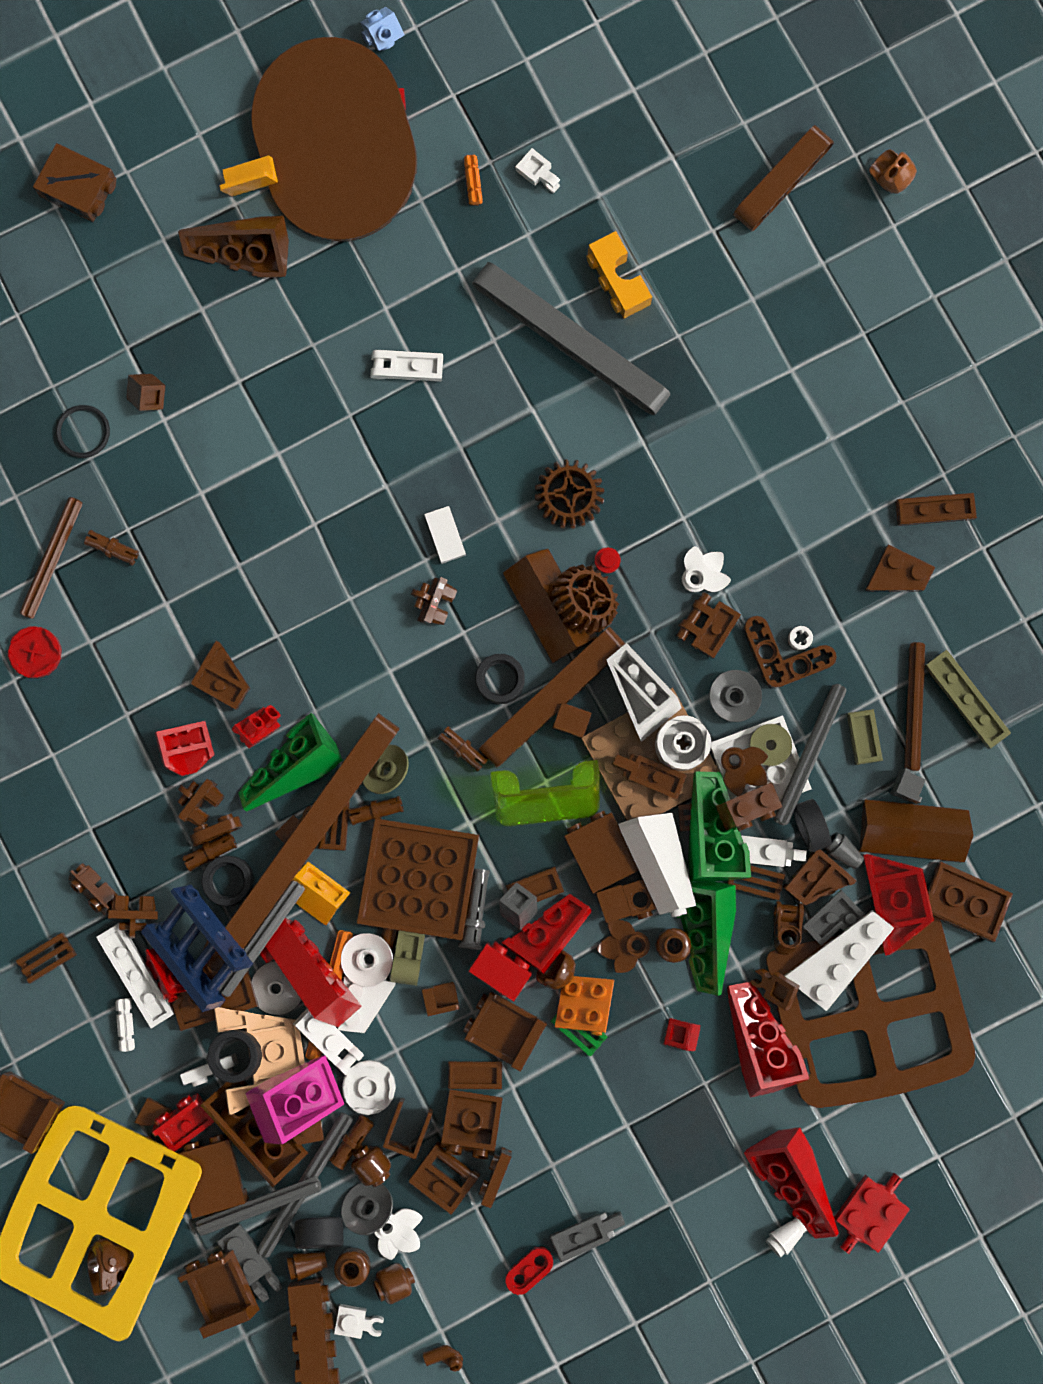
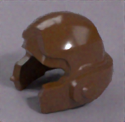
(107, 1264)

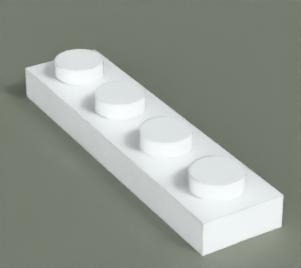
(135, 975)

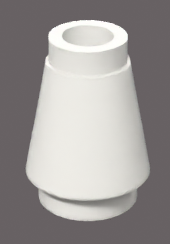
(786, 1237)

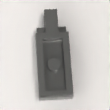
(585, 1235)

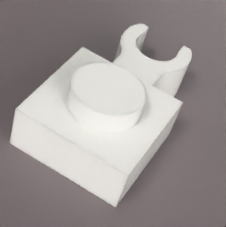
(352, 1322)

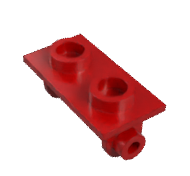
(168, 982)

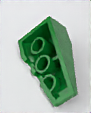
(301, 760)
(713, 851)
(710, 933)

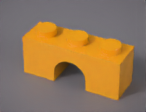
(626, 295)

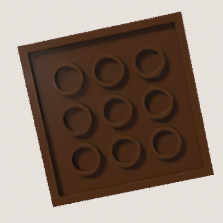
(418, 879)

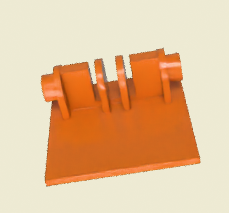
(585, 1005)

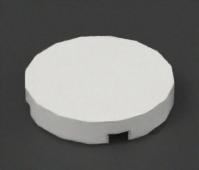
(369, 1087)

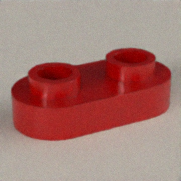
(530, 1270)

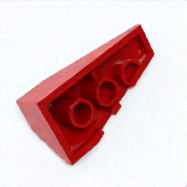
(764, 1050)
(792, 1170)

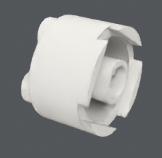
(694, 734)

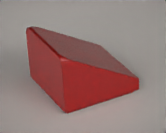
(682, 1034)

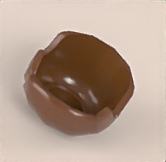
(559, 973)

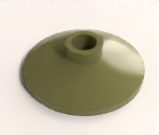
(387, 771)

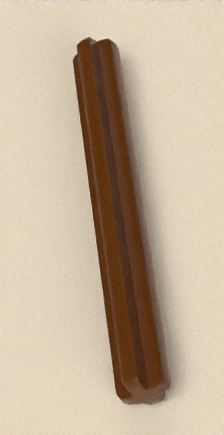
(51, 557)
(914, 706)

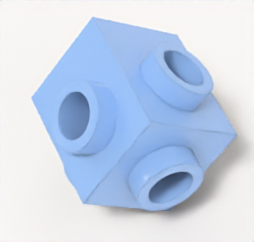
(381, 29)

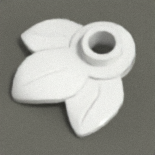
(706, 568)
(400, 1235)

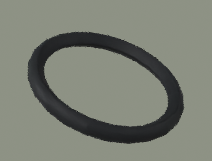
(72, 410)

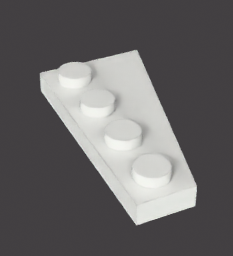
(838, 962)

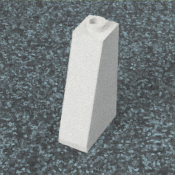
(660, 861)

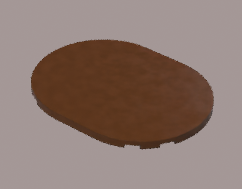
(335, 138)

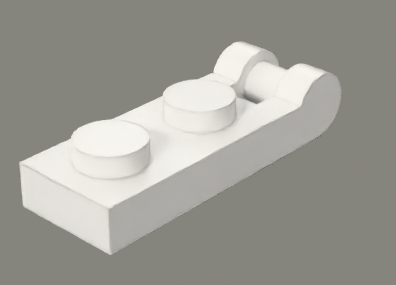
(407, 365)
(328, 1041)

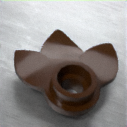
(746, 771)
(620, 946)

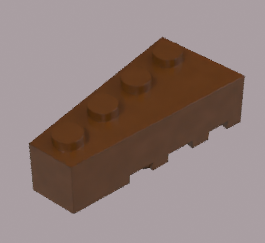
(312, 1332)

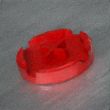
(34, 652)

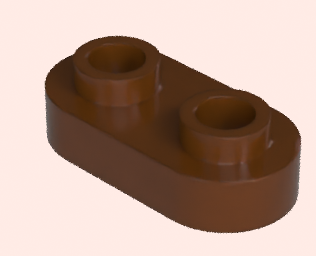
(225, 825)

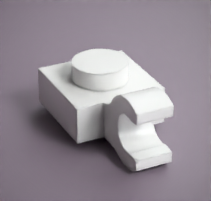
(536, 169)

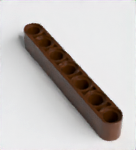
(548, 700)

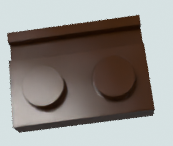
(498, 1166)

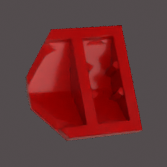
(185, 748)

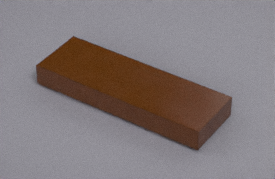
(935, 509)

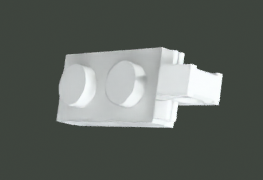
(772, 851)

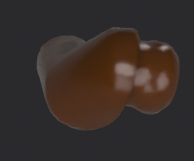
(446, 1355)

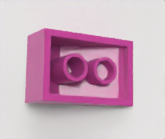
(294, 1100)

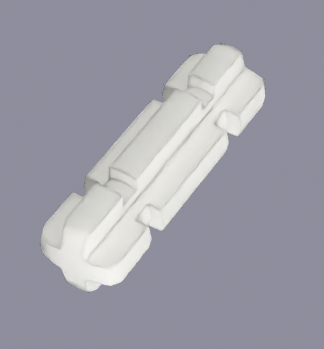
(125, 1024)

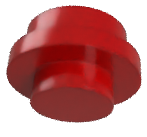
(607, 560)

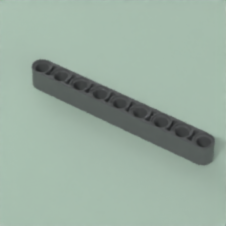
(571, 338)

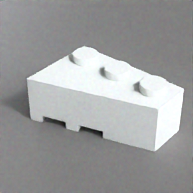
(643, 692)

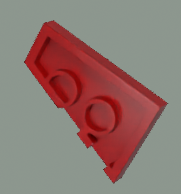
(547, 936)

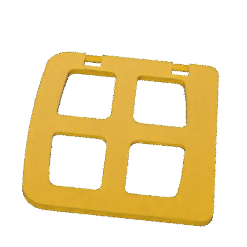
(92, 1218)

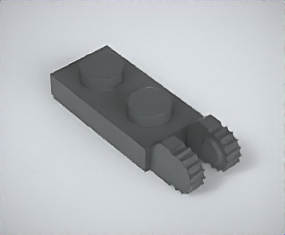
(251, 1262)

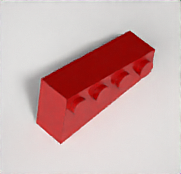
(311, 975)

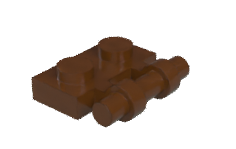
(714, 631)

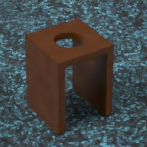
(401, 1148)

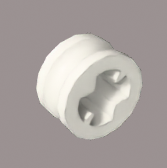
(792, 635)

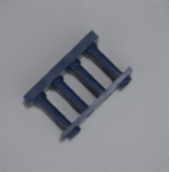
(180, 961)

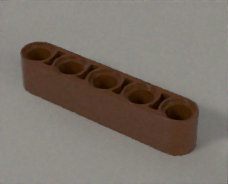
(783, 178)

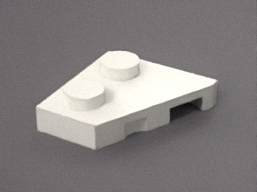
(371, 1000)

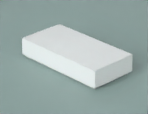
(445, 534)

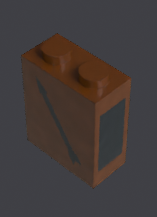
(75, 183)

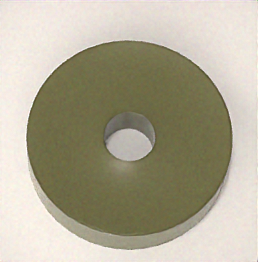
(781, 739)

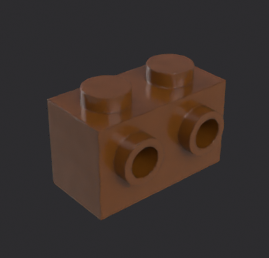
(749, 806)

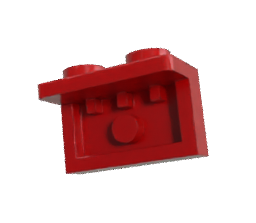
(182, 1123)

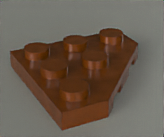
(241, 999)

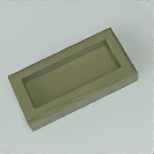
(864, 737)

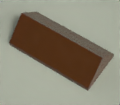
(532, 585)
(915, 831)
(269, 1159)

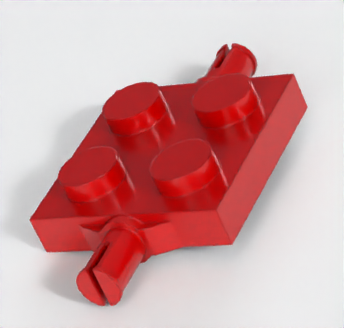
(871, 1213)

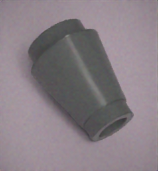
(844, 850)

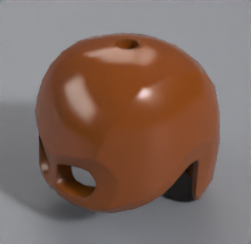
(893, 171)

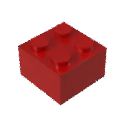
(500, 970)

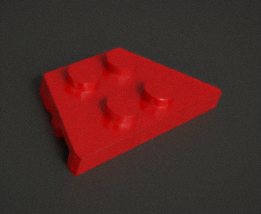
(899, 899)

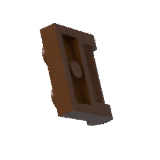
(439, 1185)

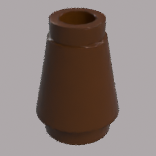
(306, 1264)

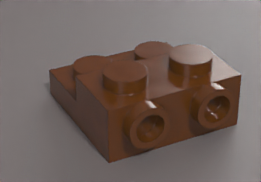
(471, 1124)

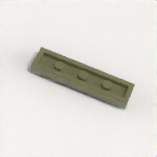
(967, 699)

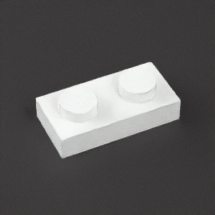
(199, 1075)

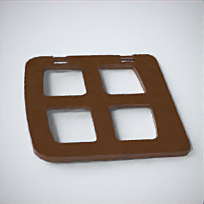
(873, 1018)

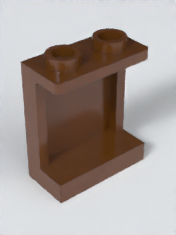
(601, 851)
(504, 1030)
(26, 1111)
(220, 1179)
(220, 1292)

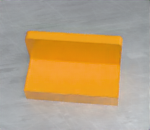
(249, 176)
(321, 893)

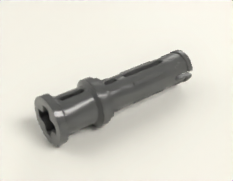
(474, 922)

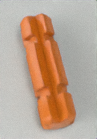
(473, 180)

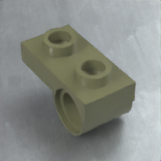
(407, 958)

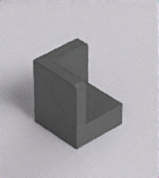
(908, 786)
(518, 906)

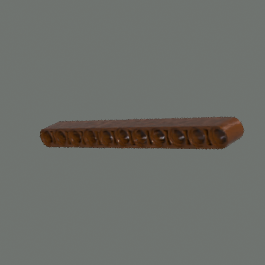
(310, 830)

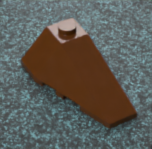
(243, 244)

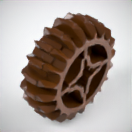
(569, 471)
(578, 603)

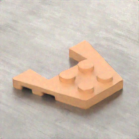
(279, 1046)

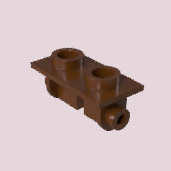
(85, 882)

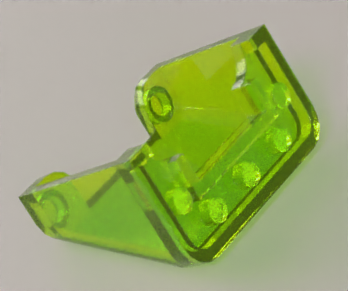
(549, 803)

